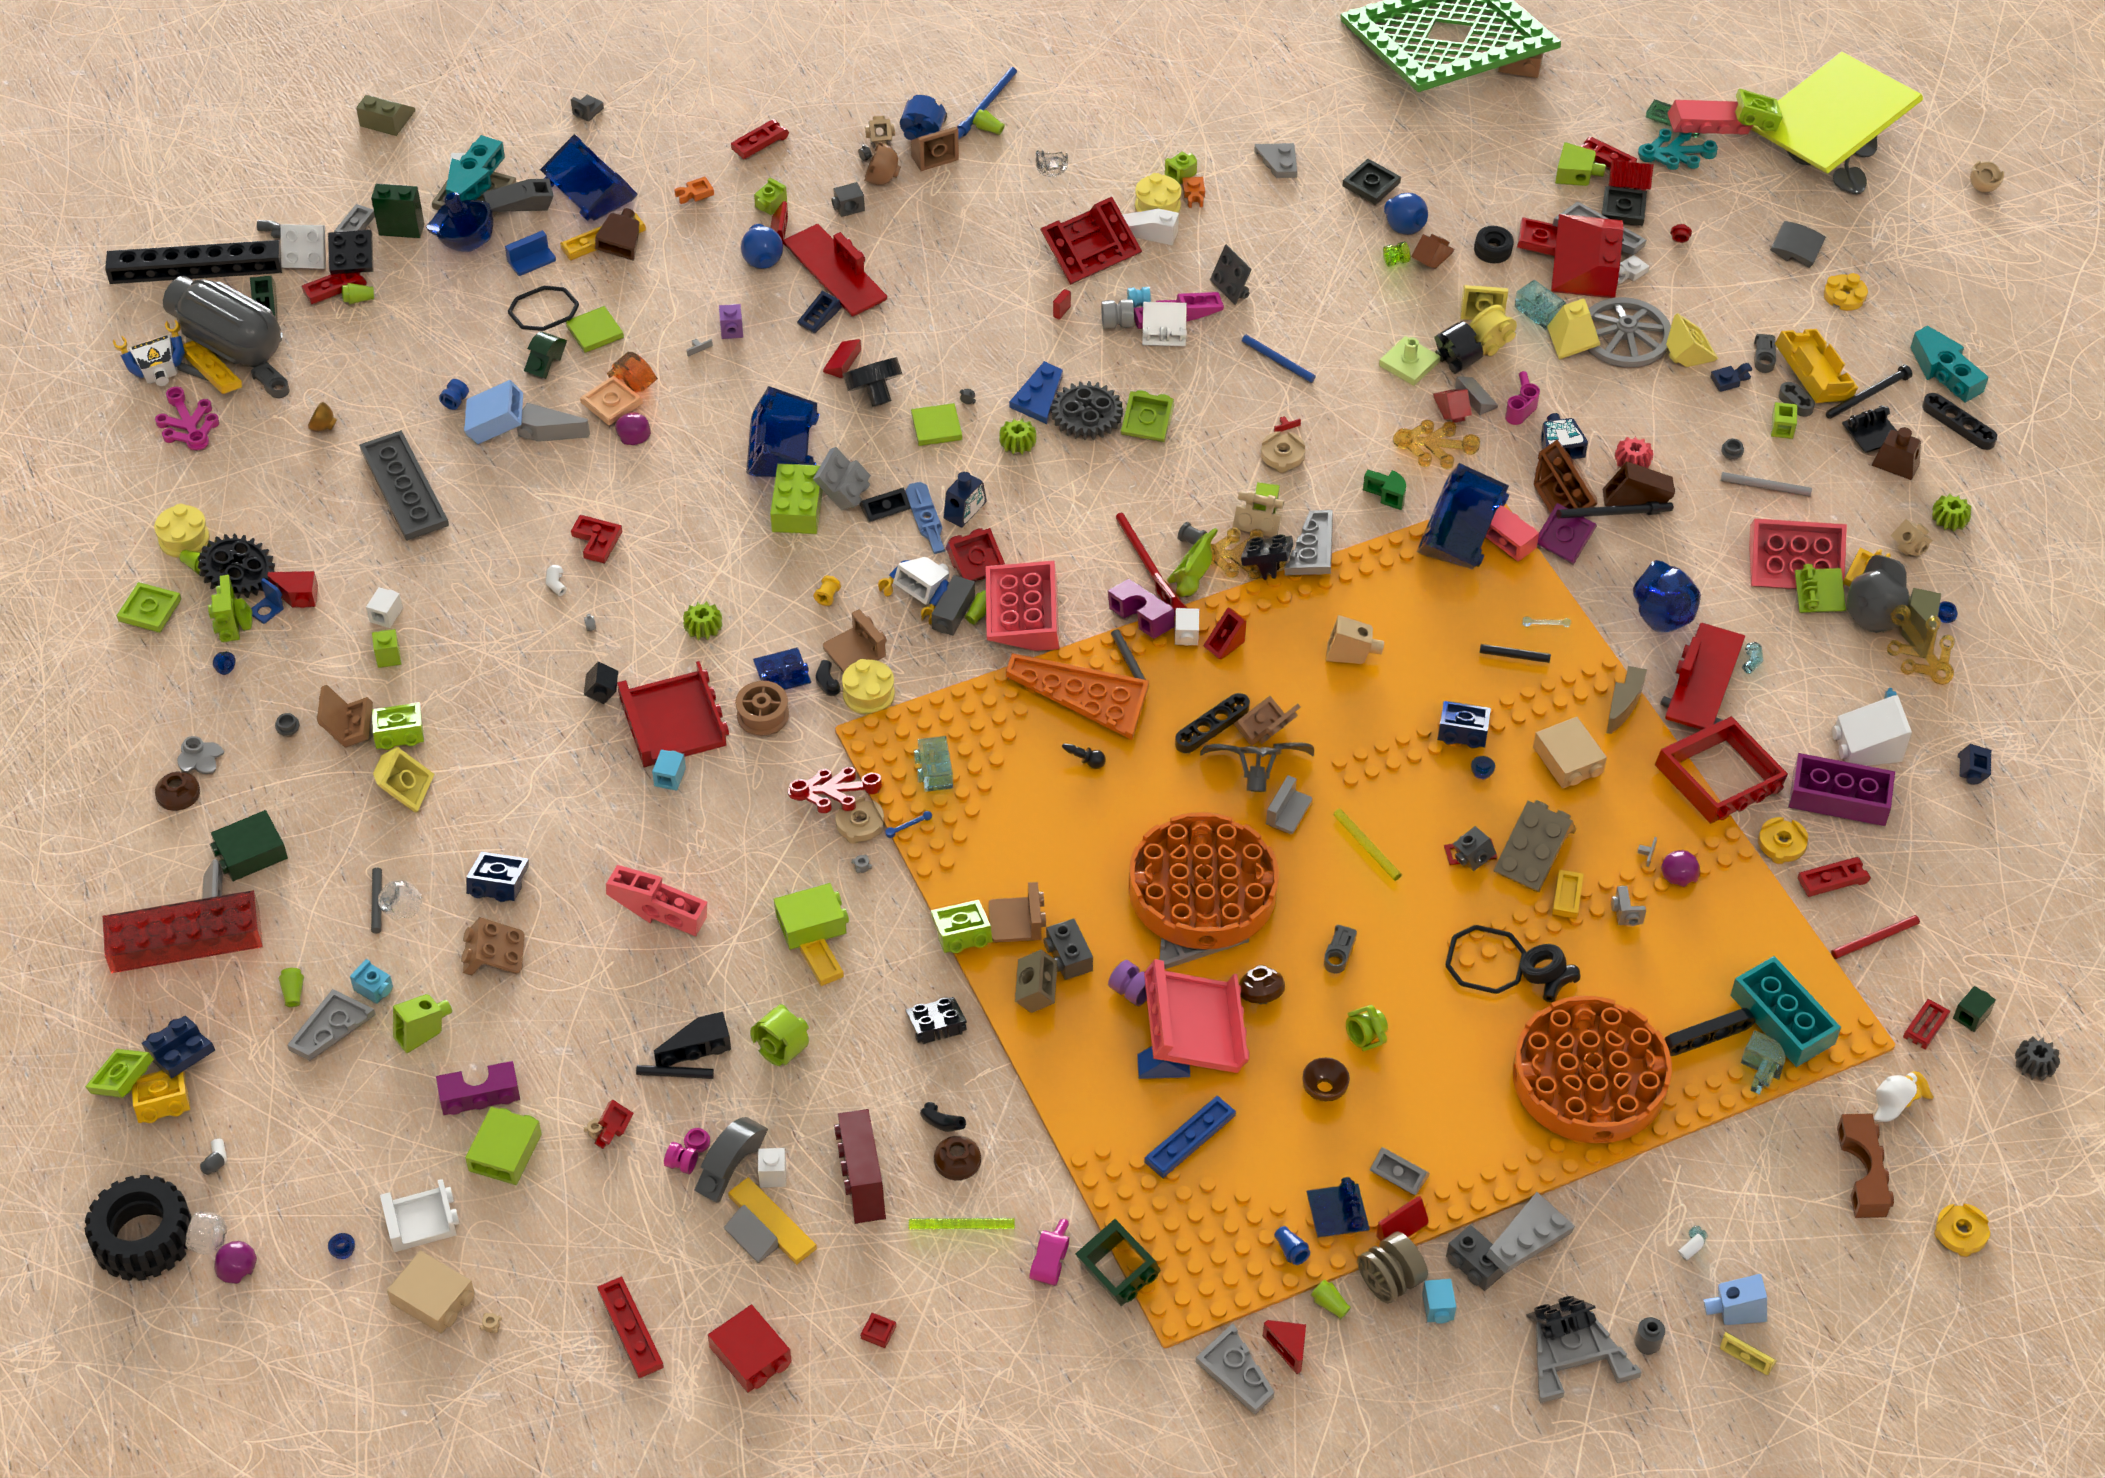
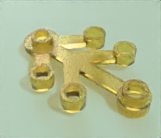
(1410, 439)
(1219, 553)
(1923, 648)

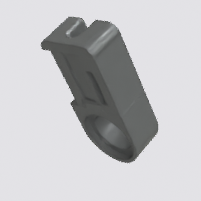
(1765, 351)
(270, 378)
(1341, 947)

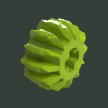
(1017, 436)
(1951, 512)
(702, 620)

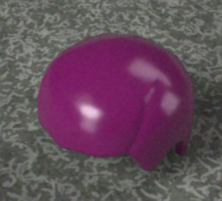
(633, 428)
(1680, 868)
(234, 1261)

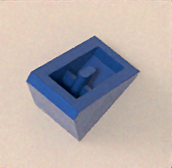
(1154, 1068)

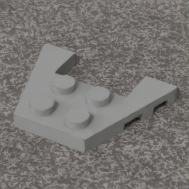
(1575, 1350)

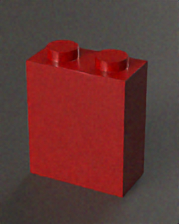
(750, 1348)

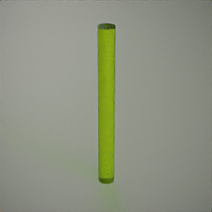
(1367, 844)
(961, 1223)

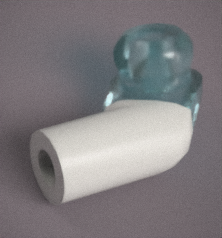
(1695, 1244)

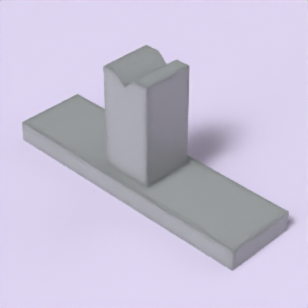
(699, 346)
(1648, 851)

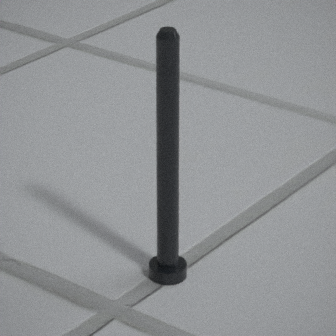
(1904, 372)

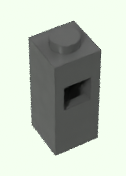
(953, 605)

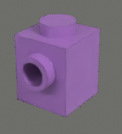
(731, 321)

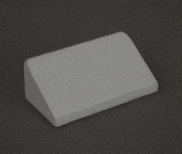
(1478, 397)
(212, 880)
(1399, 1171)
(751, 1234)

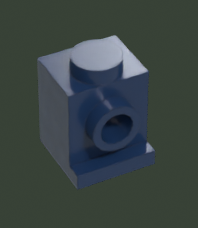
(1975, 763)

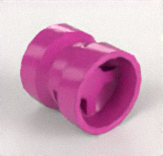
(681, 1158)

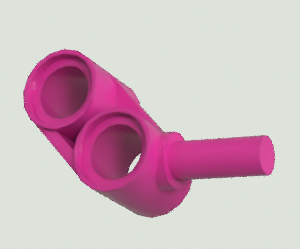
(1522, 405)
(1050, 1250)

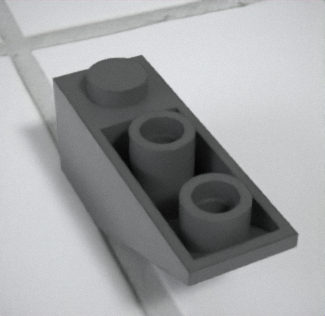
(521, 196)

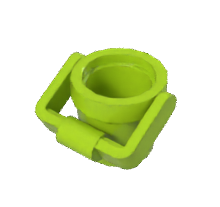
(1366, 1027)

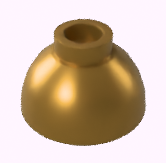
(322, 418)

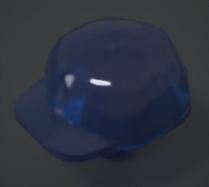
(462, 223)
(1666, 597)

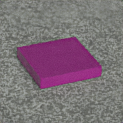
(1565, 536)

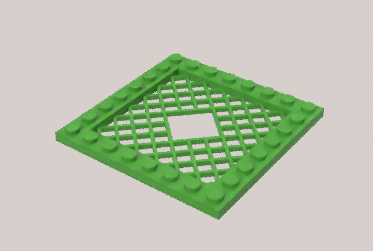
(1534, 36)

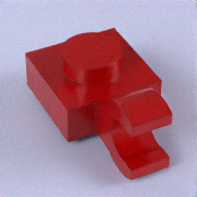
(615, 1121)

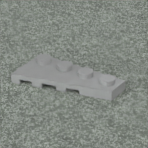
(1314, 546)
(1530, 1233)

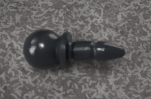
(1095, 758)

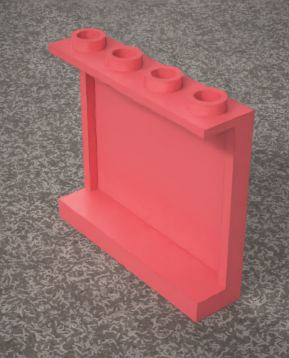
(1196, 1019)

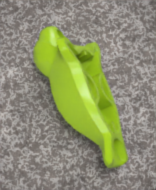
(1193, 566)

